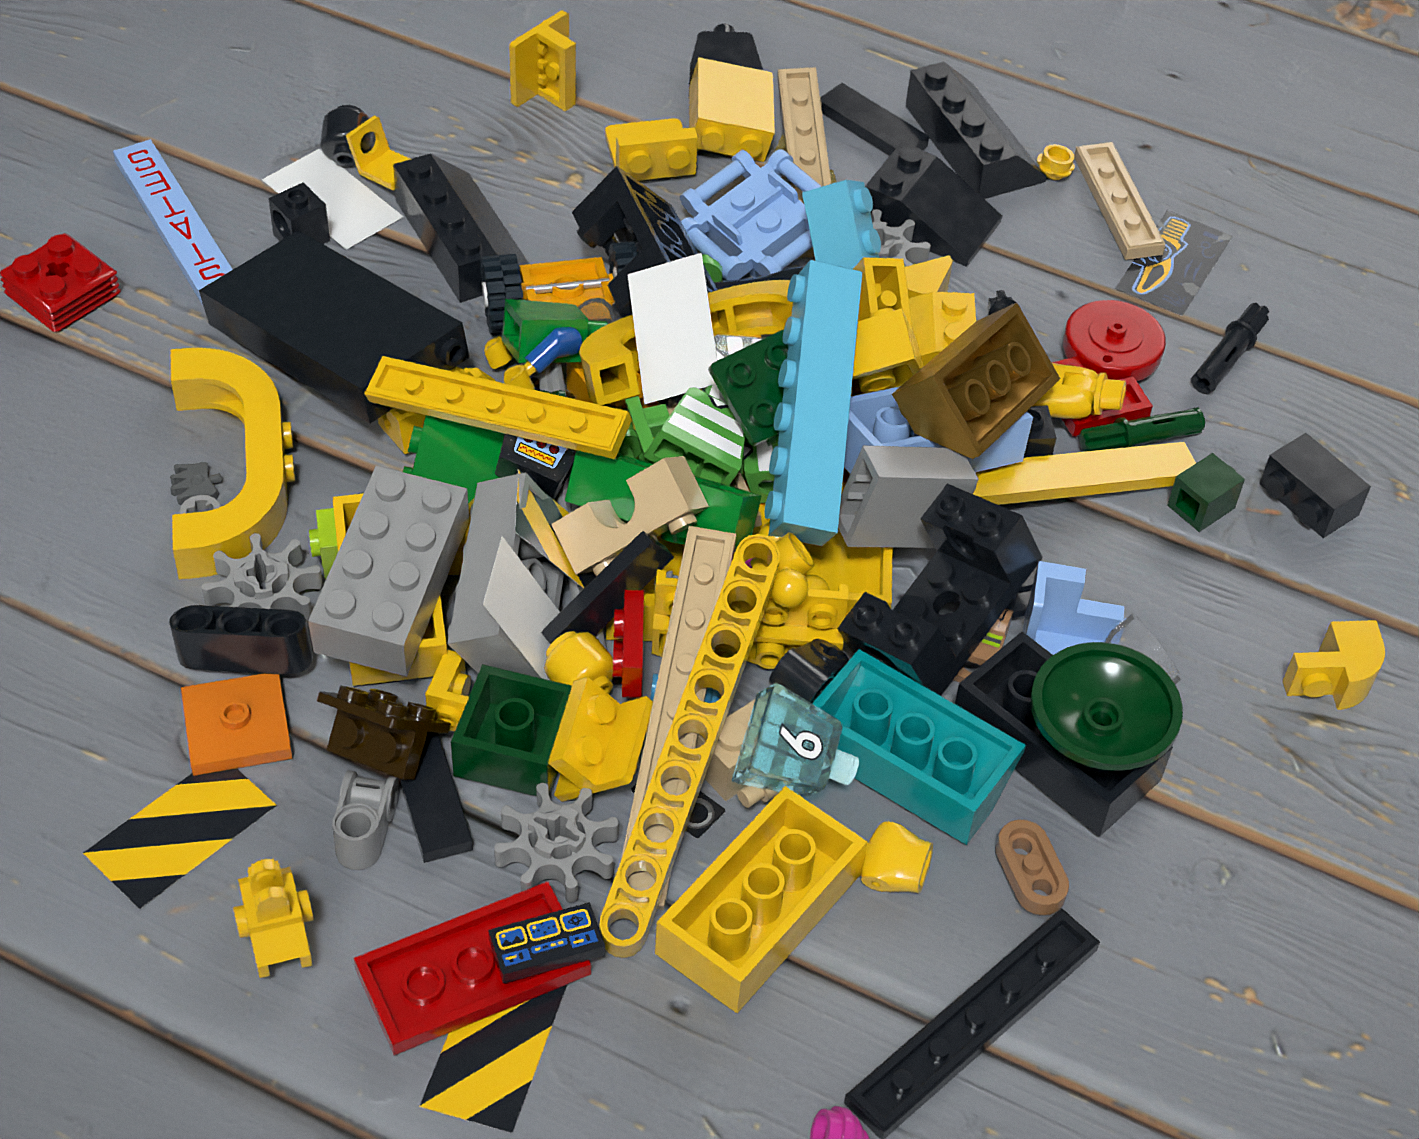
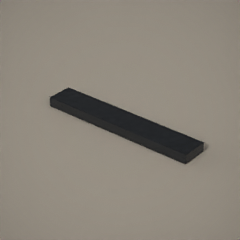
(970, 1024)

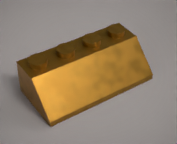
(978, 384)

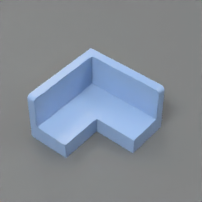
(1058, 615)

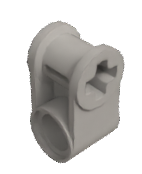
(363, 811)

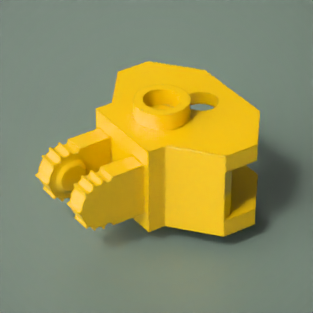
(273, 915)

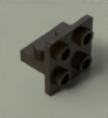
(380, 730)

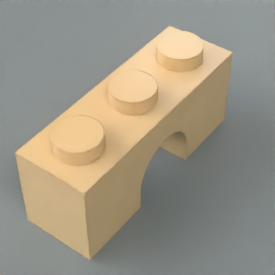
(664, 501)

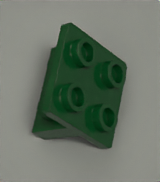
(751, 386)

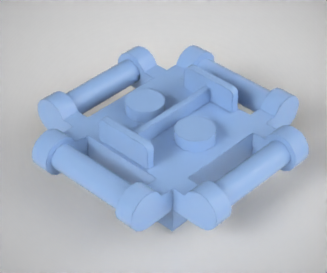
(757, 223)

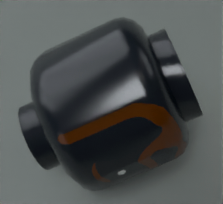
(334, 130)

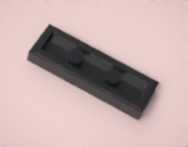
(870, 120)
(596, 602)
(435, 805)

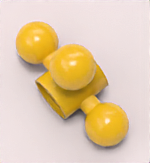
(795, 560)

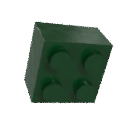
(509, 730)

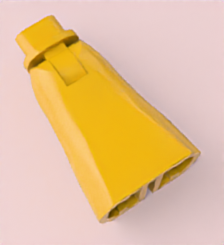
(1081, 393)

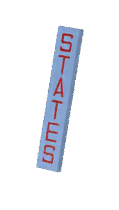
(172, 214)

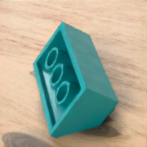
(919, 746)

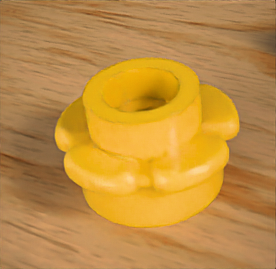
(1056, 162)

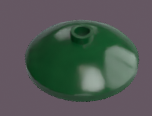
(1112, 688)

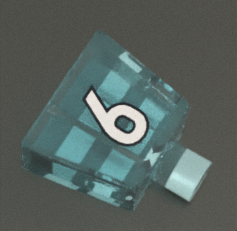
(792, 746)

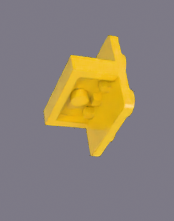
(544, 64)
(598, 740)

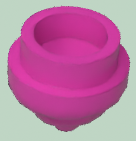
(837, 1124)

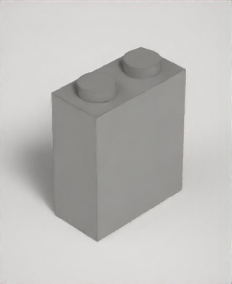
(894, 489)

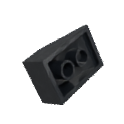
(939, 202)

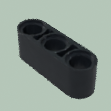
(241, 639)

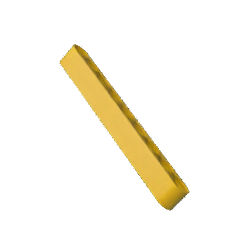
(687, 763)

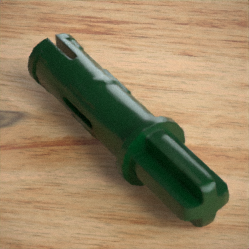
(1144, 430)

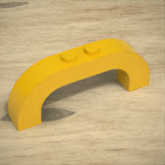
(611, 352)
(235, 385)

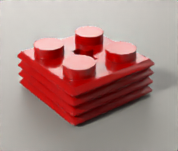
(59, 281)

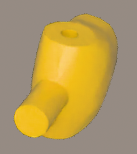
(896, 860)

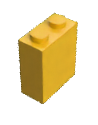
(732, 108)

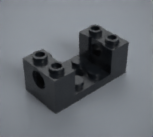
(628, 211)
(978, 561)

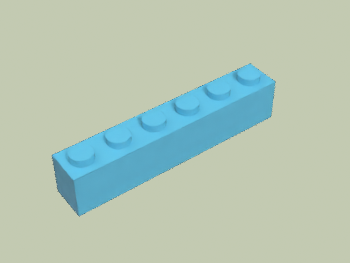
(814, 403)

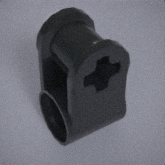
(809, 668)

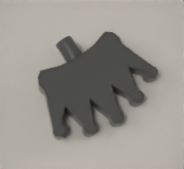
(193, 481)

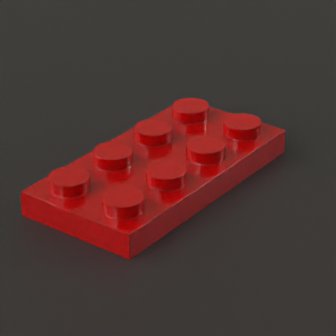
(451, 975)

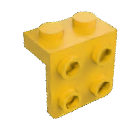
(653, 148)

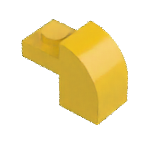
(1342, 667)

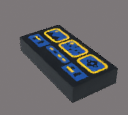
(546, 942)

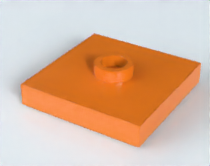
(235, 723)

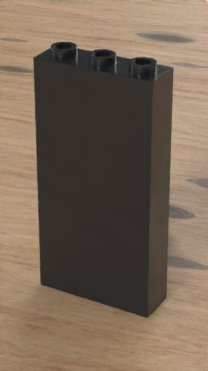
(329, 320)

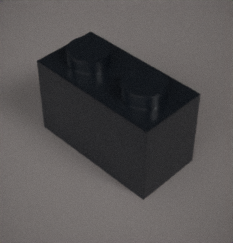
(1314, 485)

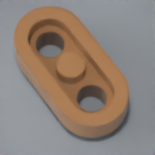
(1033, 871)

